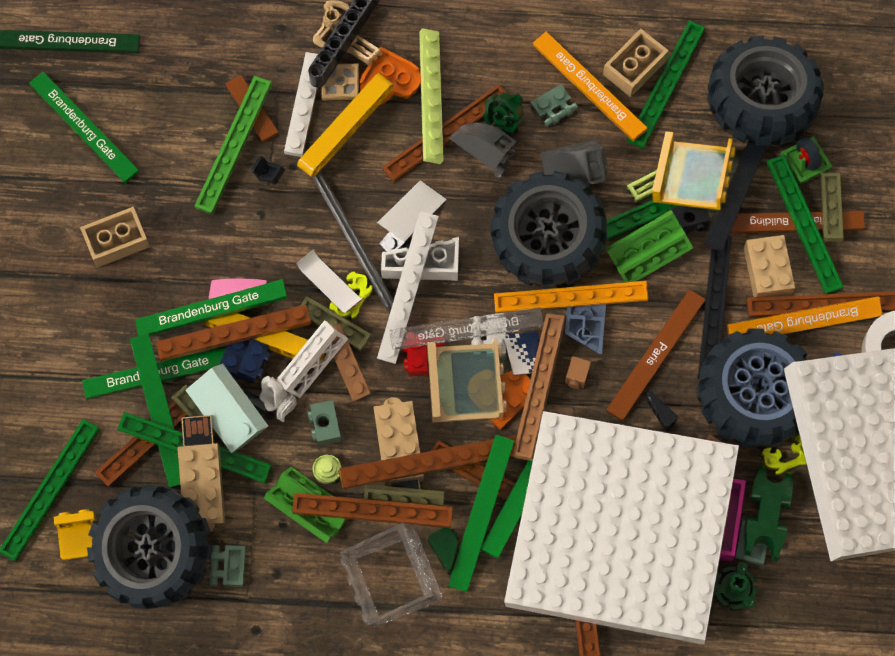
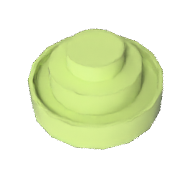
(326, 469)

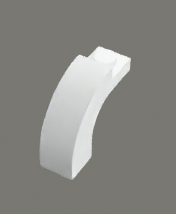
(878, 331)

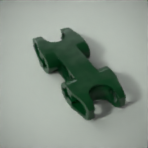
(766, 527)

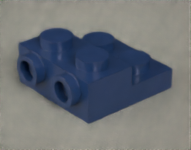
(245, 359)

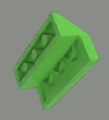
(649, 247)
(282, 498)

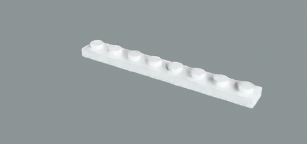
(408, 282)

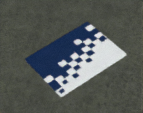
(522, 351)

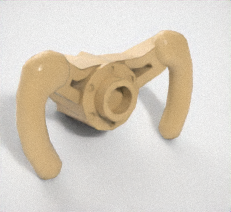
(330, 20)

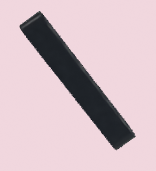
(338, 42)
(735, 196)

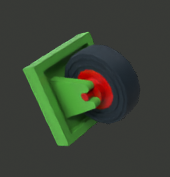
(807, 160)

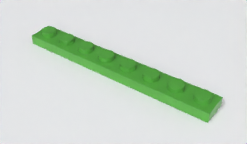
(233, 145)

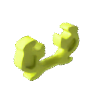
(359, 283)
(772, 462)

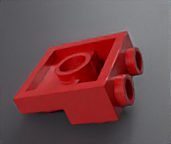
(417, 360)

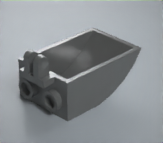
(486, 144)
(580, 160)

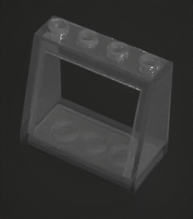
(420, 564)

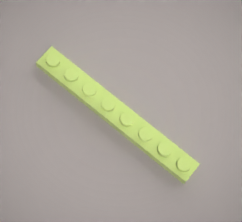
(431, 96)

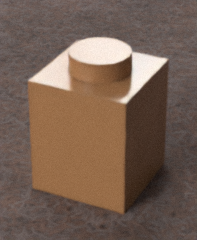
(577, 373)

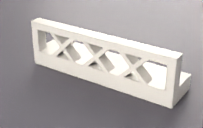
(309, 358)

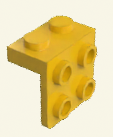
(74, 532)

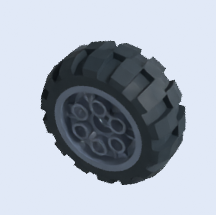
(731, 412)

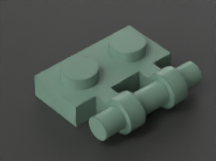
(552, 101)
(233, 565)

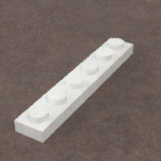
(302, 111)

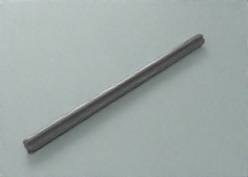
(353, 240)

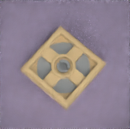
(342, 83)

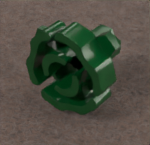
(506, 109)
(735, 593)

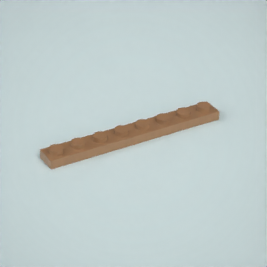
(539, 387)

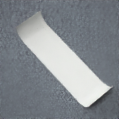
(328, 282)

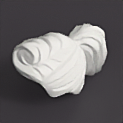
(276, 397)

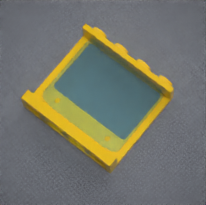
(693, 174)

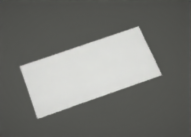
(404, 215)

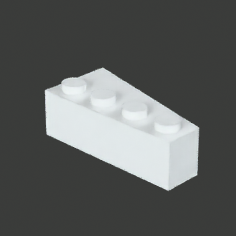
(439, 264)

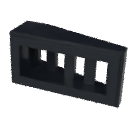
(663, 413)

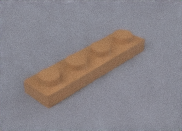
(350, 369)

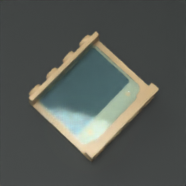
(466, 382)

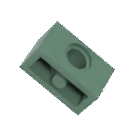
(330, 433)

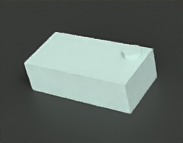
(231, 410)

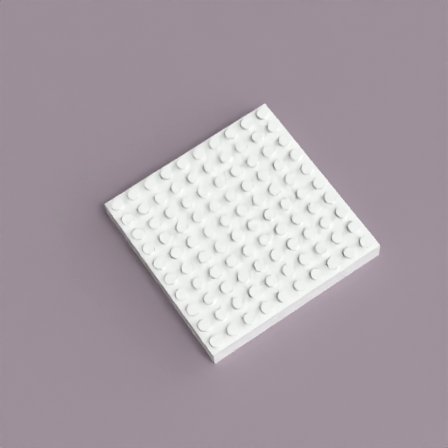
(849, 447)
(622, 527)

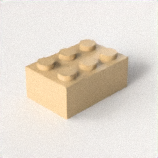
(635, 62)
(114, 237)
(769, 267)

